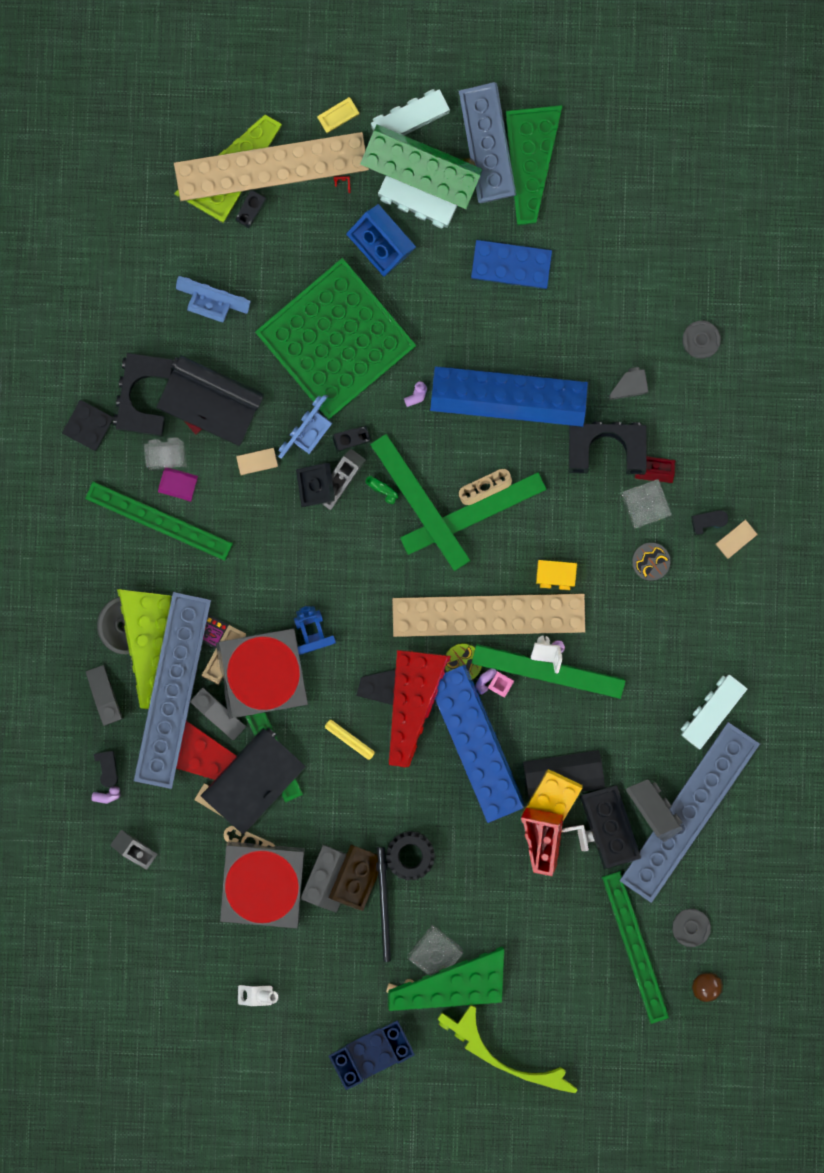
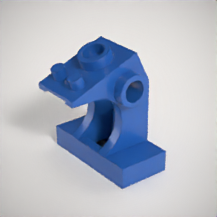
(316, 641)

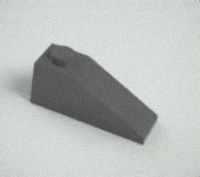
(344, 474)
(104, 695)
(217, 714)

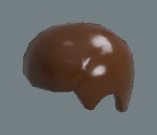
(707, 987)

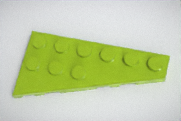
(257, 137)
(144, 628)

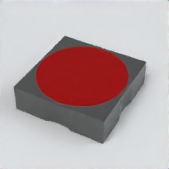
(261, 673)
(262, 885)

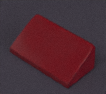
(658, 469)

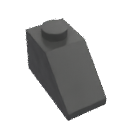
(631, 384)
(133, 849)

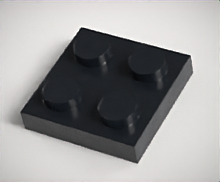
(88, 425)
(315, 485)

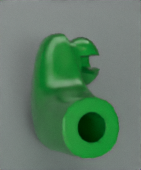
(382, 488)

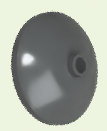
(108, 630)

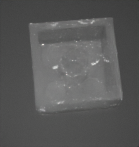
(165, 454)
(646, 504)
(435, 952)

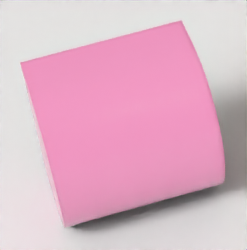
(501, 684)

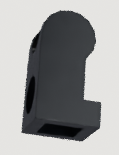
(250, 209)
(351, 438)
(716, 518)
(109, 768)

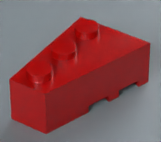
(543, 837)

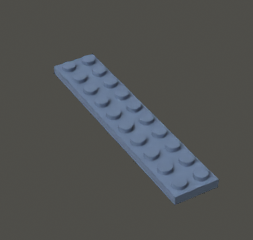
(172, 690)
(694, 807)

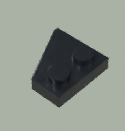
(378, 687)

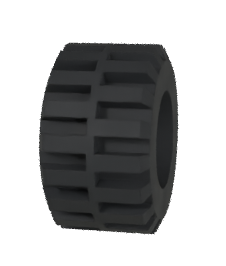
(422, 843)

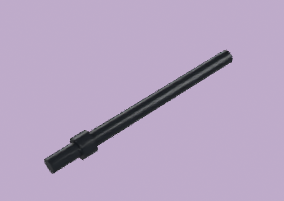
(381, 867)

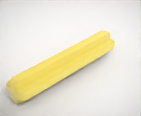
(349, 739)

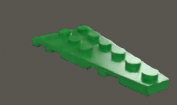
(530, 149)
(457, 985)

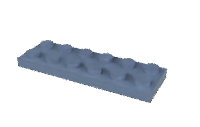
(487, 142)

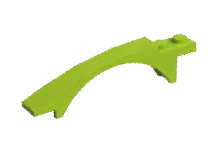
(467, 1029)

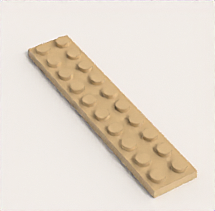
(270, 166)
(488, 615)

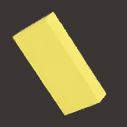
(338, 115)

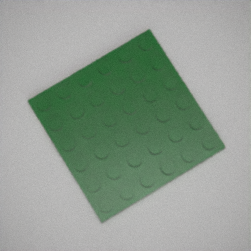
(335, 338)

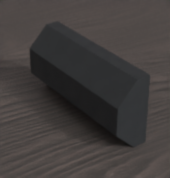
(579, 767)

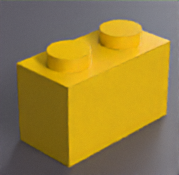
(556, 573)

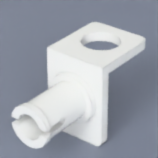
(546, 652)
(584, 836)
(257, 995)

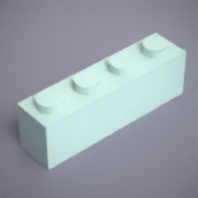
(415, 114)
(417, 201)
(713, 711)

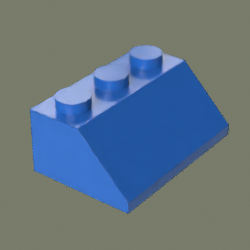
(380, 240)

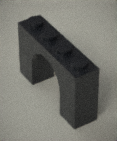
(138, 368)
(630, 436)

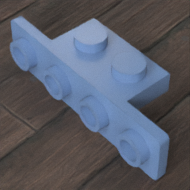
(211, 301)
(311, 430)

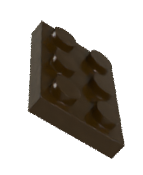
(355, 878)

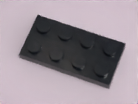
(610, 827)

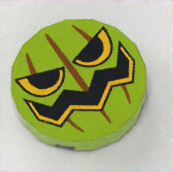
(462, 655)

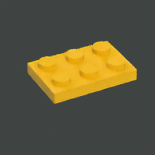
(555, 794)

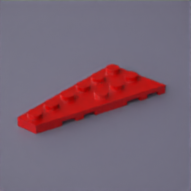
(414, 695)
(202, 754)

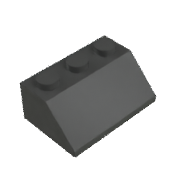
(655, 809)
(323, 878)

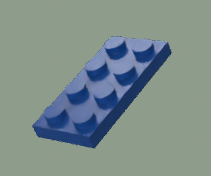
(511, 264)

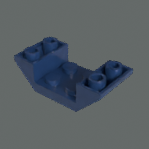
(371, 1054)

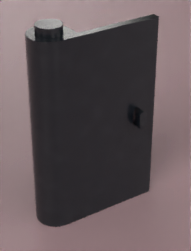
(206, 393)
(243, 785)

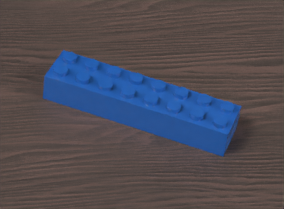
(509, 396)
(477, 745)

